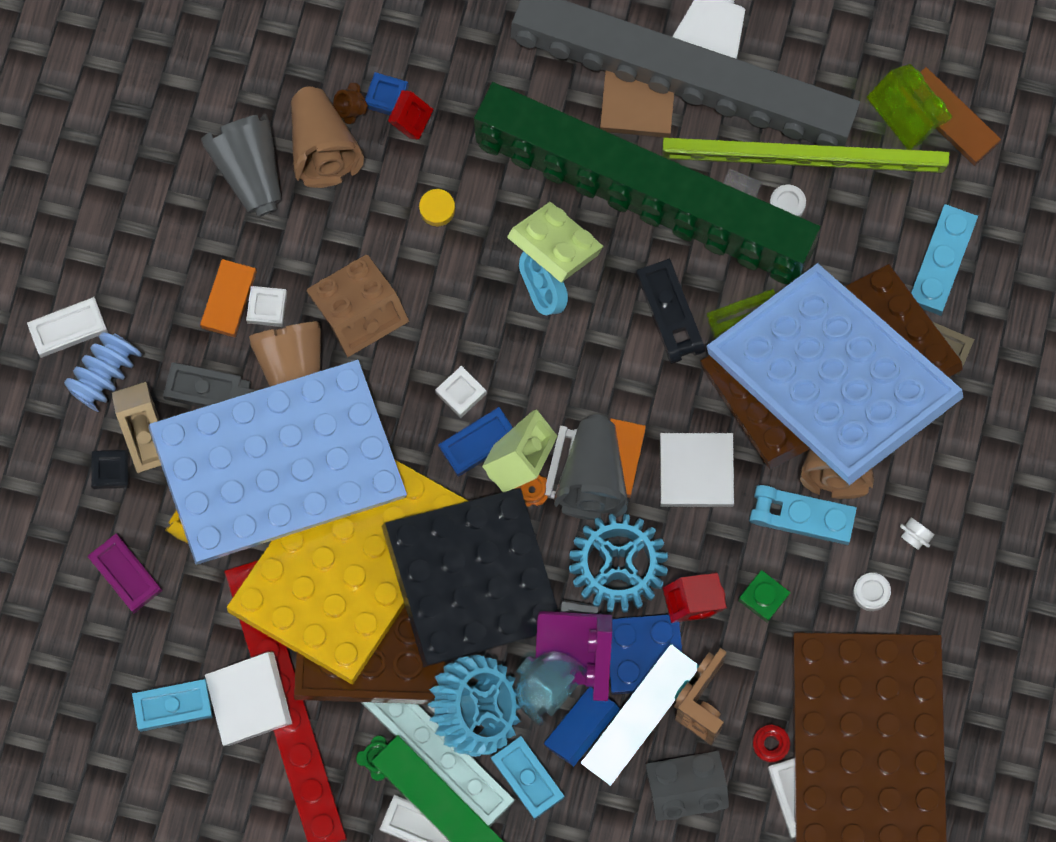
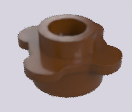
(350, 103)

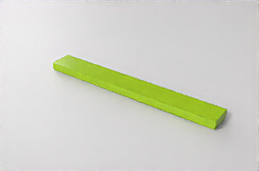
(805, 155)

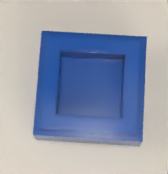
(384, 93)

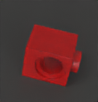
(694, 597)

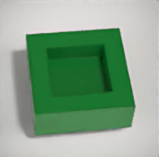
(764, 596)

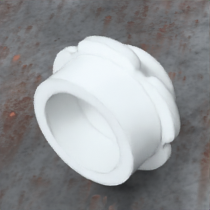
(916, 534)

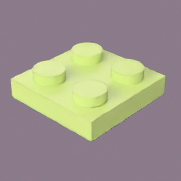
(555, 241)

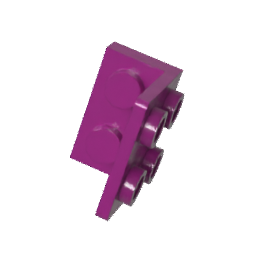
(583, 638)

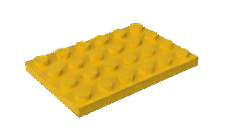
(335, 584)

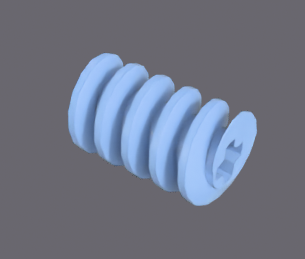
(101, 369)

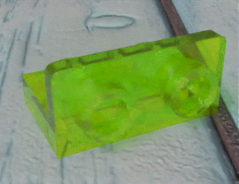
(909, 105)

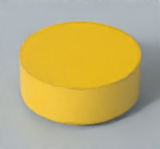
(437, 207)

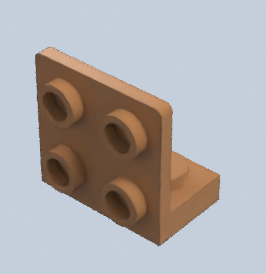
(358, 305)
(701, 718)

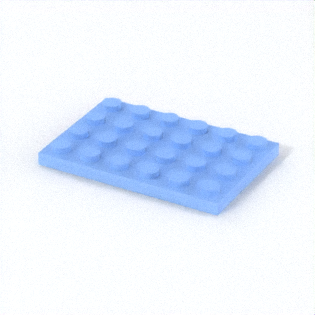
(834, 373)
(277, 461)

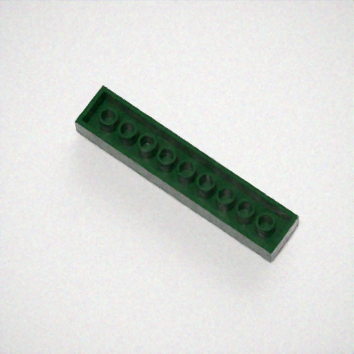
(645, 184)

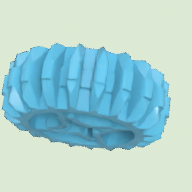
(629, 573)
(464, 707)

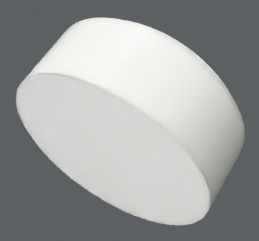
(789, 199)
(871, 592)

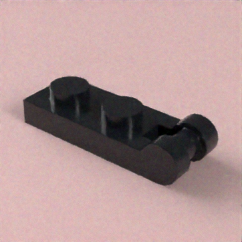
(670, 309)

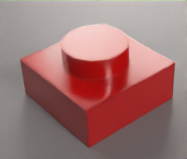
(410, 115)

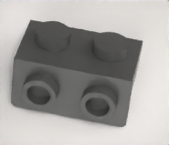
(687, 786)

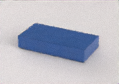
(475, 441)
(581, 727)

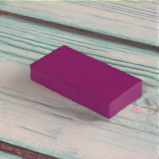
(124, 573)

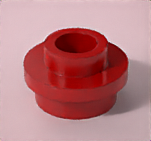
(779, 735)

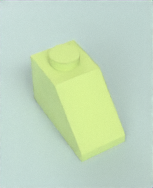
(520, 453)

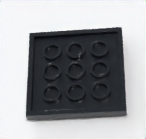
(470, 576)

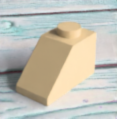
(135, 413)

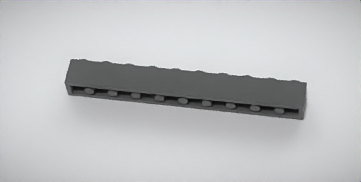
(685, 70)

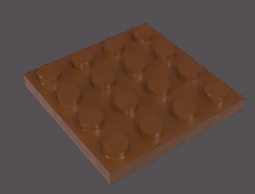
(390, 675)

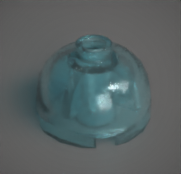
(546, 683)

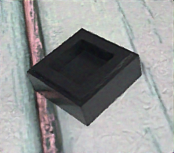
(110, 469)

